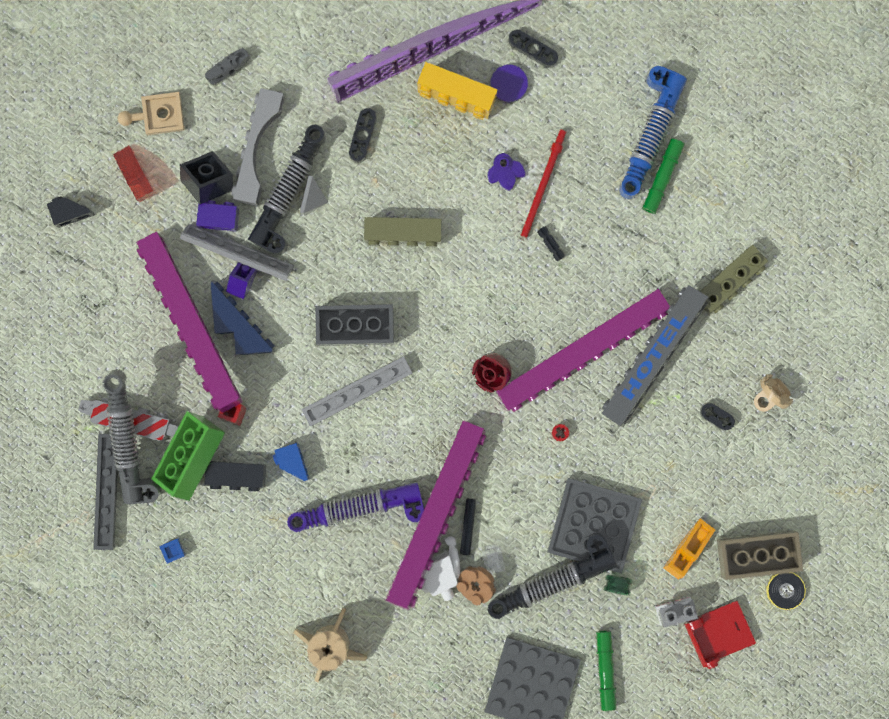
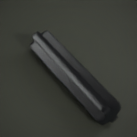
(468, 524)

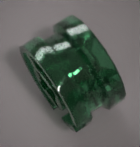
(618, 585)

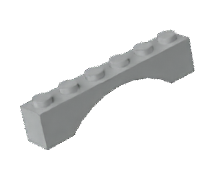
(268, 109)

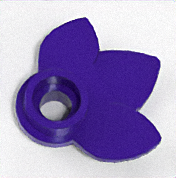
(505, 174)

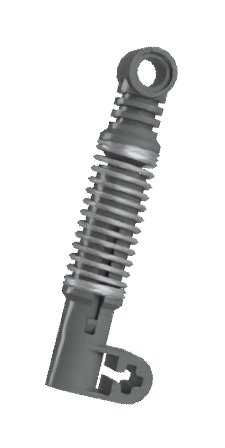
(125, 447)

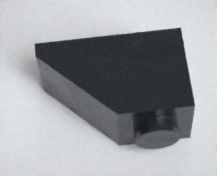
(67, 212)

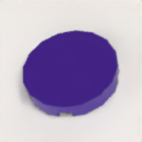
(510, 82)

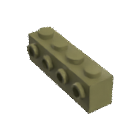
(402, 230)
(733, 277)

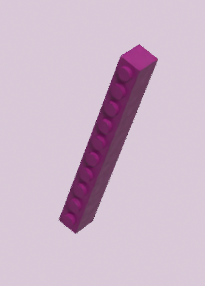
(189, 322)
(582, 350)
(436, 515)

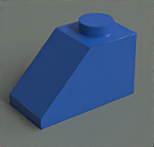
(291, 460)

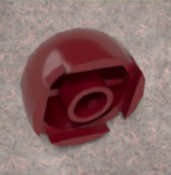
(492, 372)

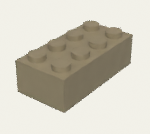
(759, 555)

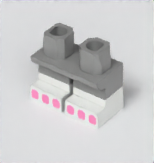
(680, 612)

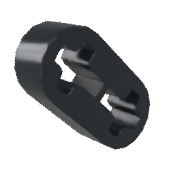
(719, 413)

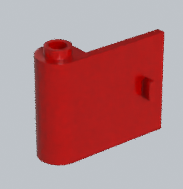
(717, 633)

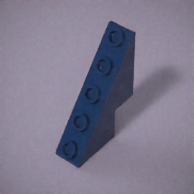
(231, 320)

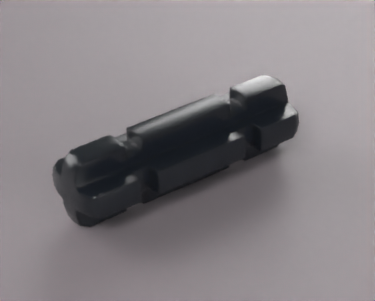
(551, 243)

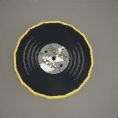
(785, 590)

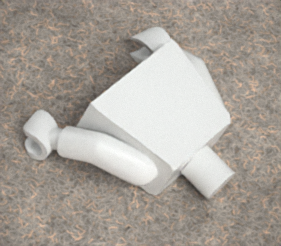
(443, 572)

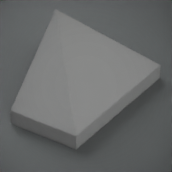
(312, 198)

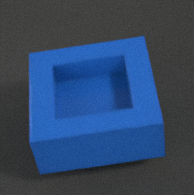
(172, 550)

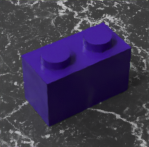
(218, 216)

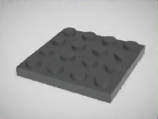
(593, 510)
(531, 682)

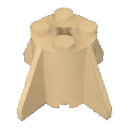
(338, 640)

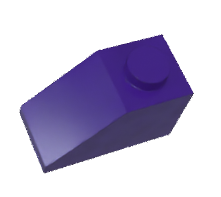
(241, 280)

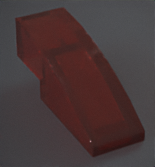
(134, 174)

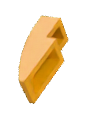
(689, 549)

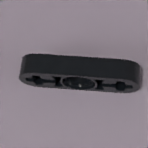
(518, 46)
(371, 123)

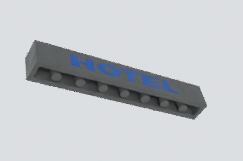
(655, 356)

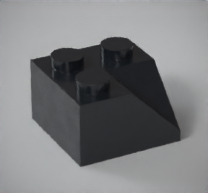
(206, 177)

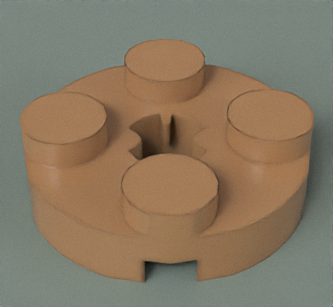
(470, 591)

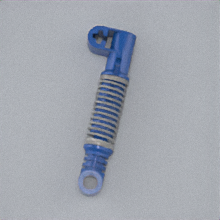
(657, 122)

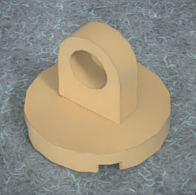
(775, 392)

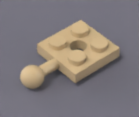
(151, 106)

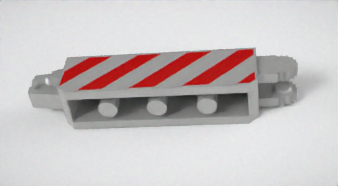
(146, 425)

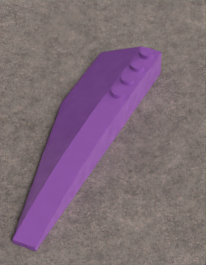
(421, 48)

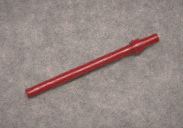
(556, 149)

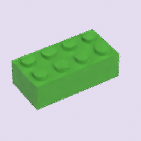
(188, 456)

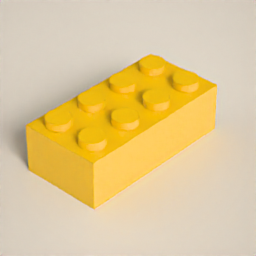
(456, 91)

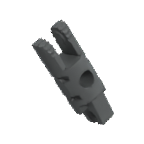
(227, 66)

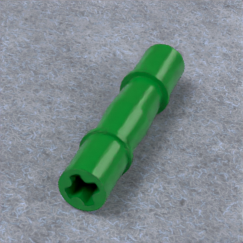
(663, 176)
(606, 670)

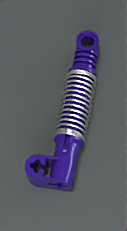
(377, 501)

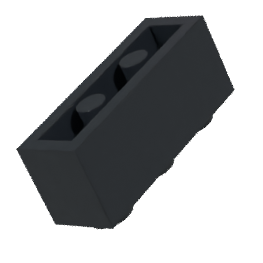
(235, 475)

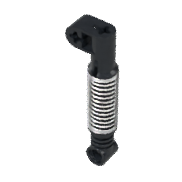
(284, 192)
(557, 581)

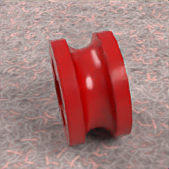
(554, 432)

